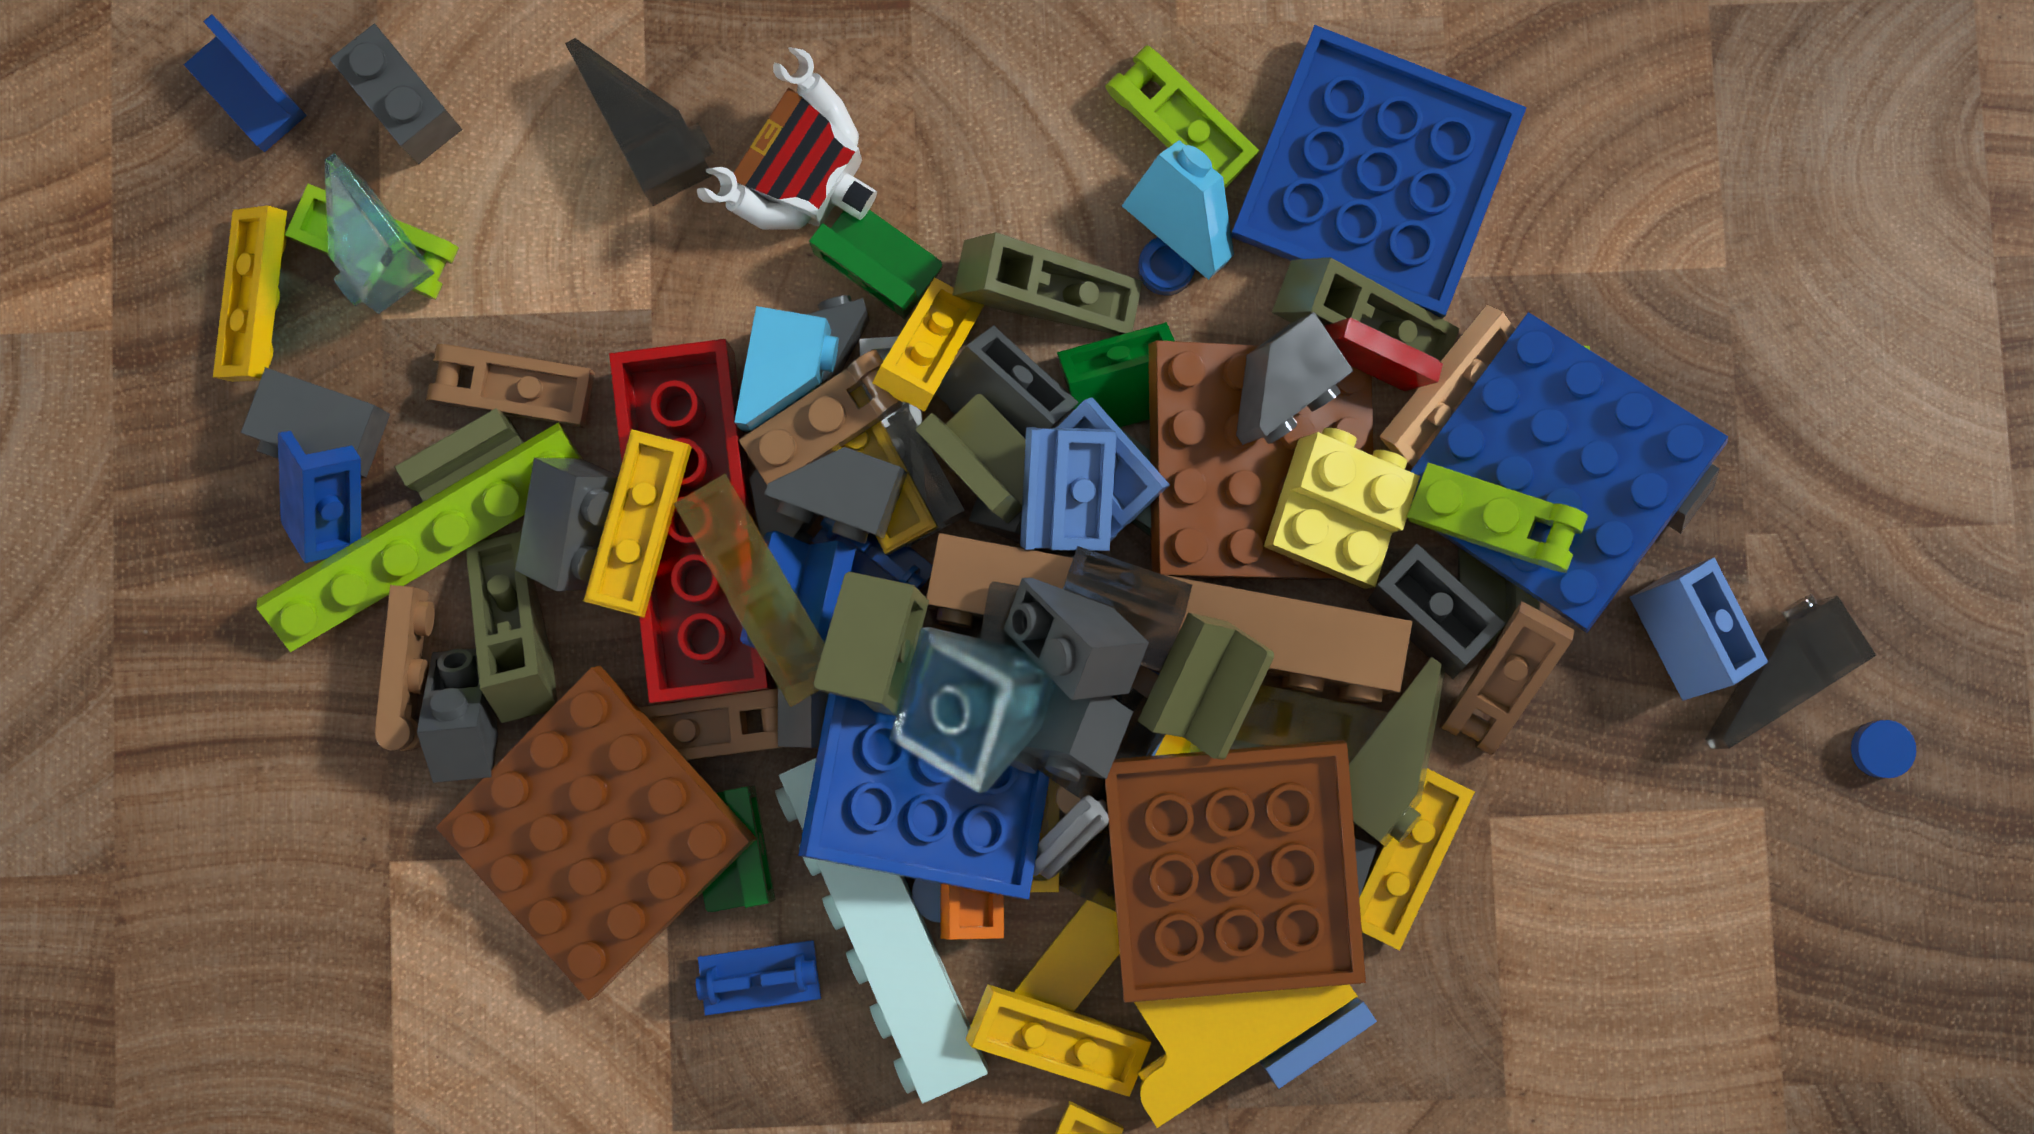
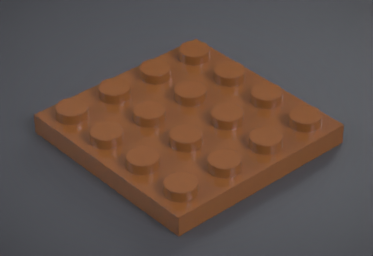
(1220, 490)
(595, 832)
(1235, 871)

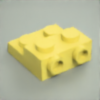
(1341, 506)

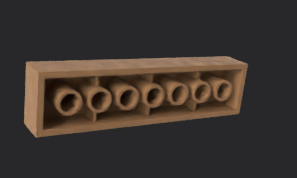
(1309, 640)

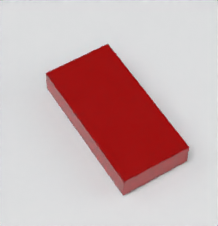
(1384, 356)

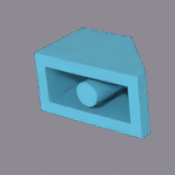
(1185, 207)
(782, 363)

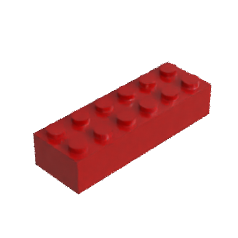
(689, 625)

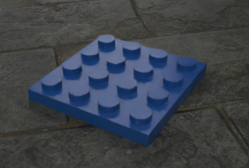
(1379, 169)
(1579, 436)
(906, 818)

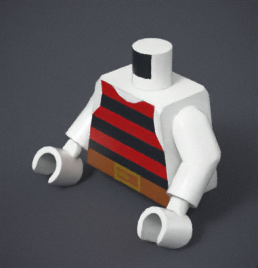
(798, 160)

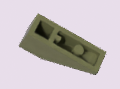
(1045, 284)
(1342, 293)
(509, 632)
(1393, 762)

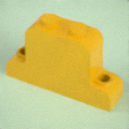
(1221, 1037)

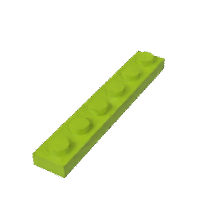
(409, 543)

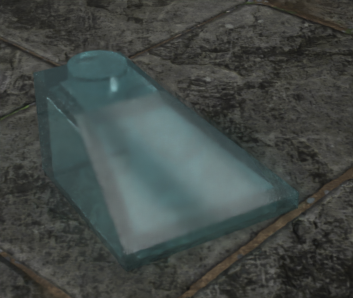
(367, 242)
(970, 705)

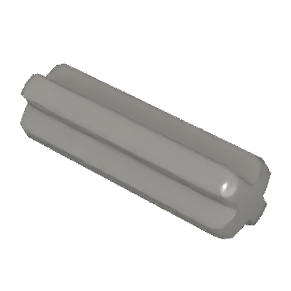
(1070, 836)

